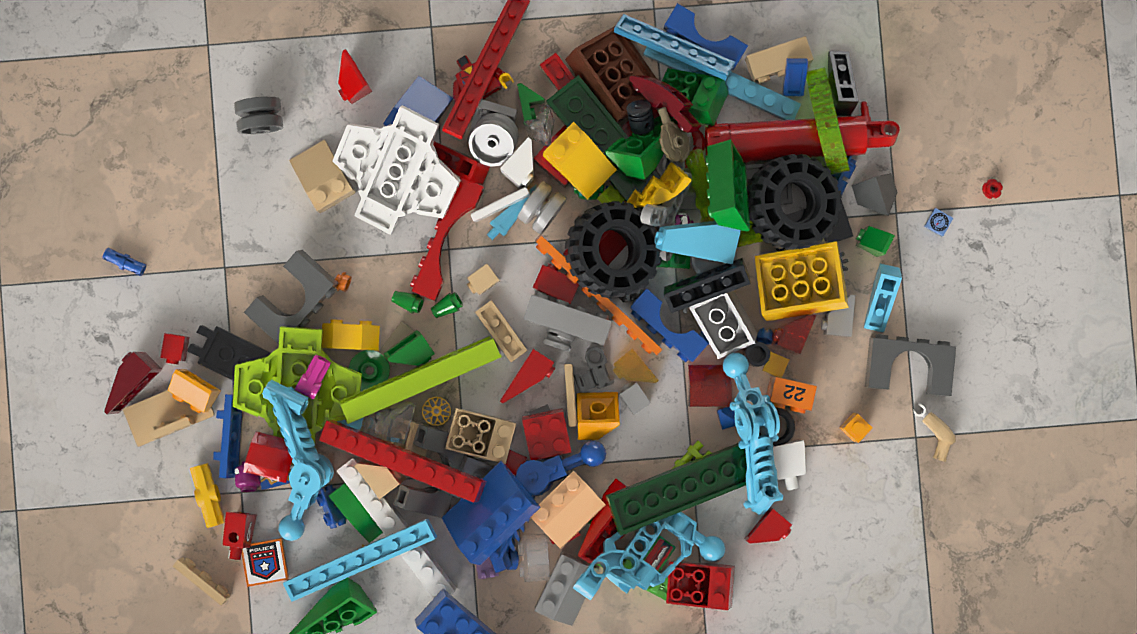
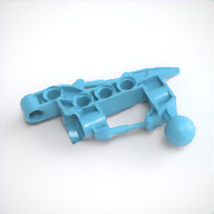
(641, 572)

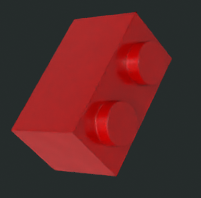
(555, 284)

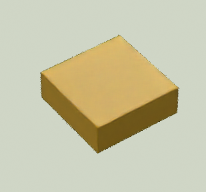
(776, 365)

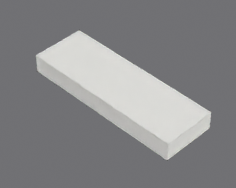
(500, 204)

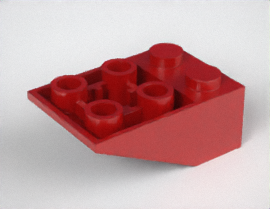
(701, 585)

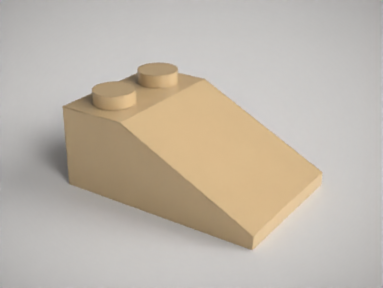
(321, 177)

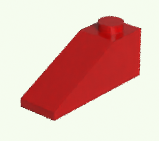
(462, 164)
(531, 372)

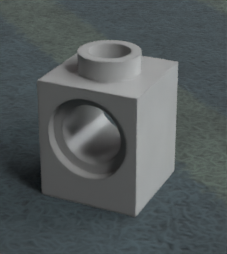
(634, 397)

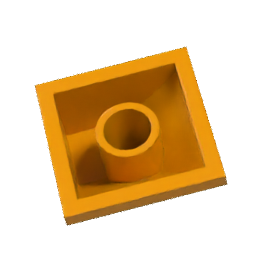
(597, 414)

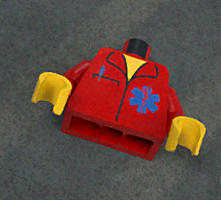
(466, 66)

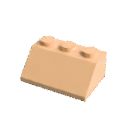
(567, 509)

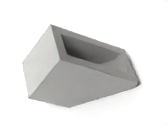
(839, 321)

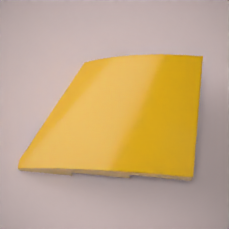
(661, 190)

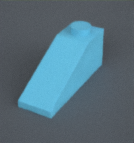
(882, 297)

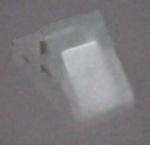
(542, 127)

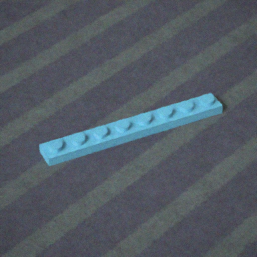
(739, 88)
(360, 559)

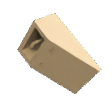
(480, 435)

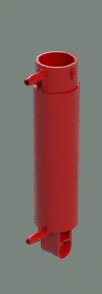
(800, 136)

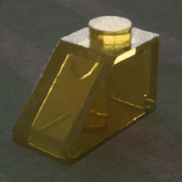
(633, 368)

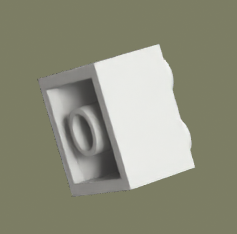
(519, 166)

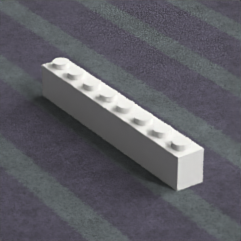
(391, 521)

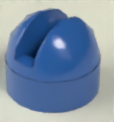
(765, 336)

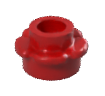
(986, 188)

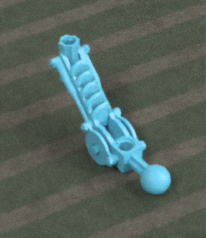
(749, 420)
(310, 469)

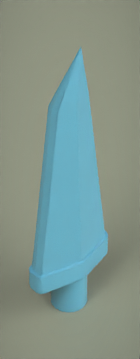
(507, 218)

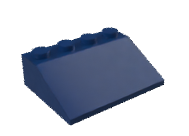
(499, 513)

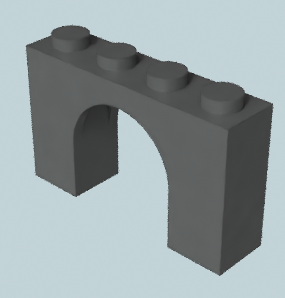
(317, 286)
(939, 359)
(430, 499)

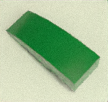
(355, 513)

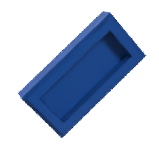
(795, 76)

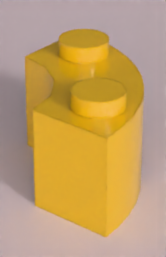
(350, 336)

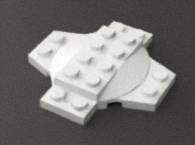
(396, 170)

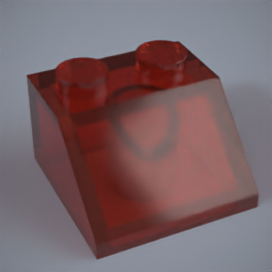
(793, 334)
(708, 386)

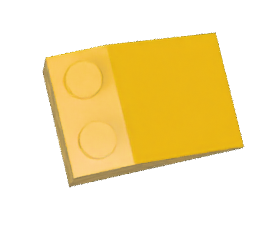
(579, 160)

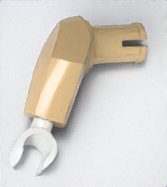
(941, 431)

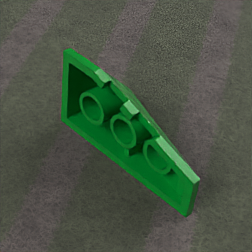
(638, 153)
(339, 607)

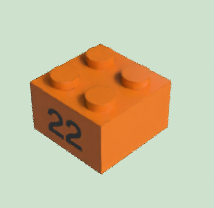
(791, 393)

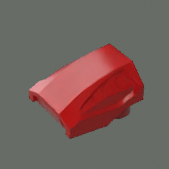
(268, 457)

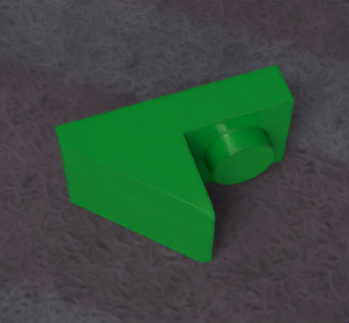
(527, 99)

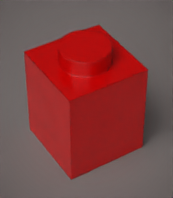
(174, 348)

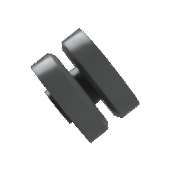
(258, 115)

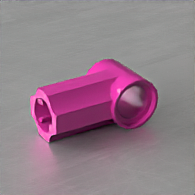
(311, 381)

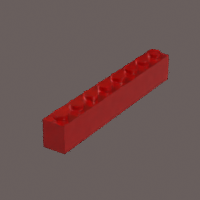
(403, 461)

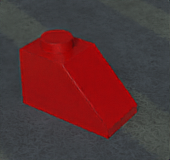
(769, 528)

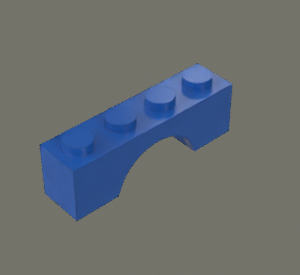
(682, 25)
(648, 308)

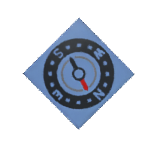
(938, 222)

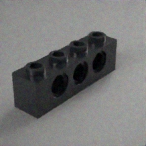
(706, 285)

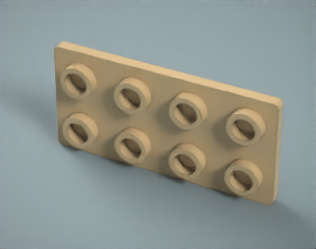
(160, 417)

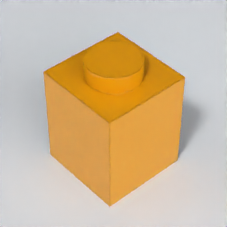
(856, 427)

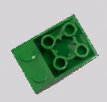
(703, 91)

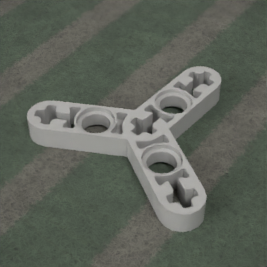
(664, 214)

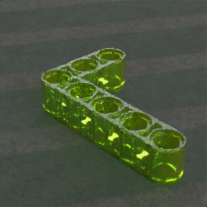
(827, 121)

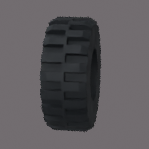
(821, 202)
(585, 255)

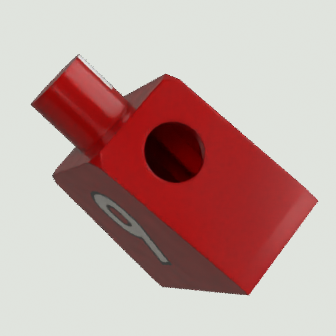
(238, 524)

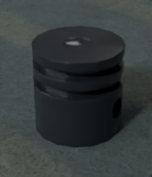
(640, 114)
(757, 354)

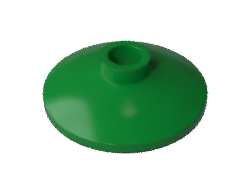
(373, 359)

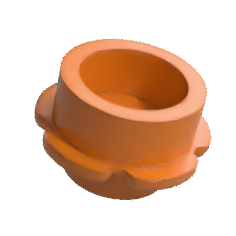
(343, 281)

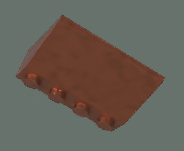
(605, 68)

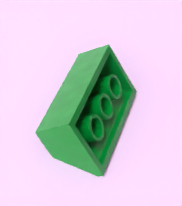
(727, 186)

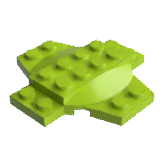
(286, 367)

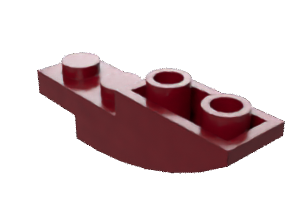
(663, 95)

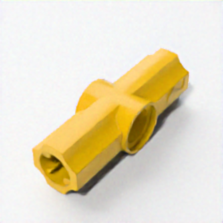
(207, 495)

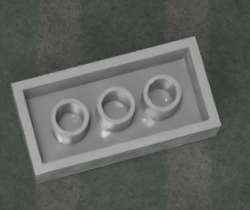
(568, 320)

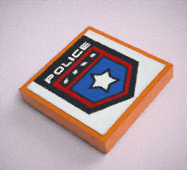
(265, 562)

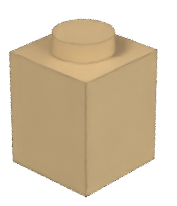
(482, 280)

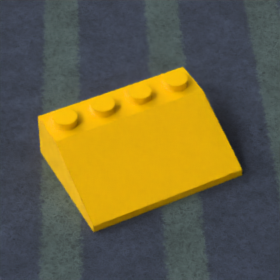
(801, 281)

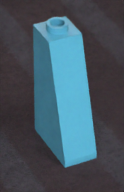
(699, 240)

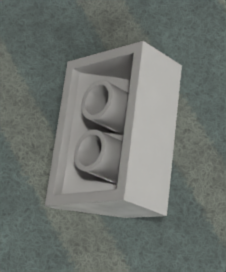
(725, 324)
(559, 598)

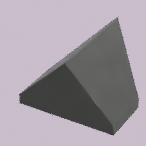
(876, 193)

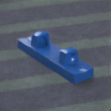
(230, 438)

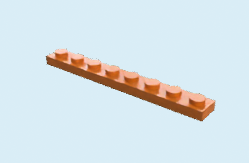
(604, 303)

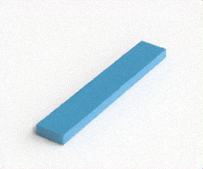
(674, 47)

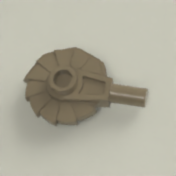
(673, 140)

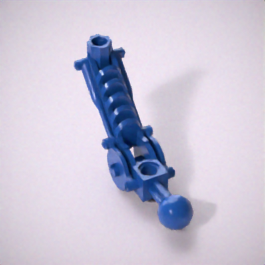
(537, 479)

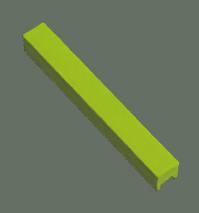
(419, 379)

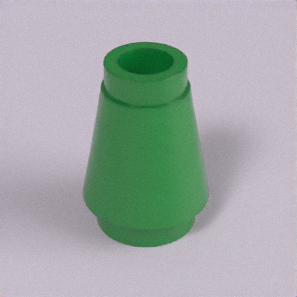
(408, 301)
(447, 305)

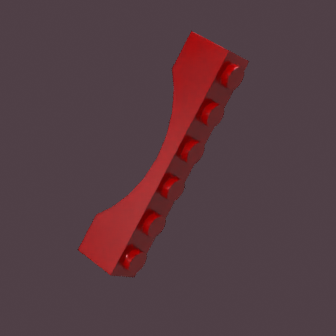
(430, 279)

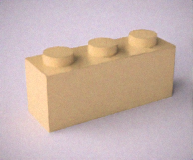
(773, 60)

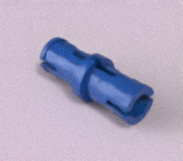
(124, 261)

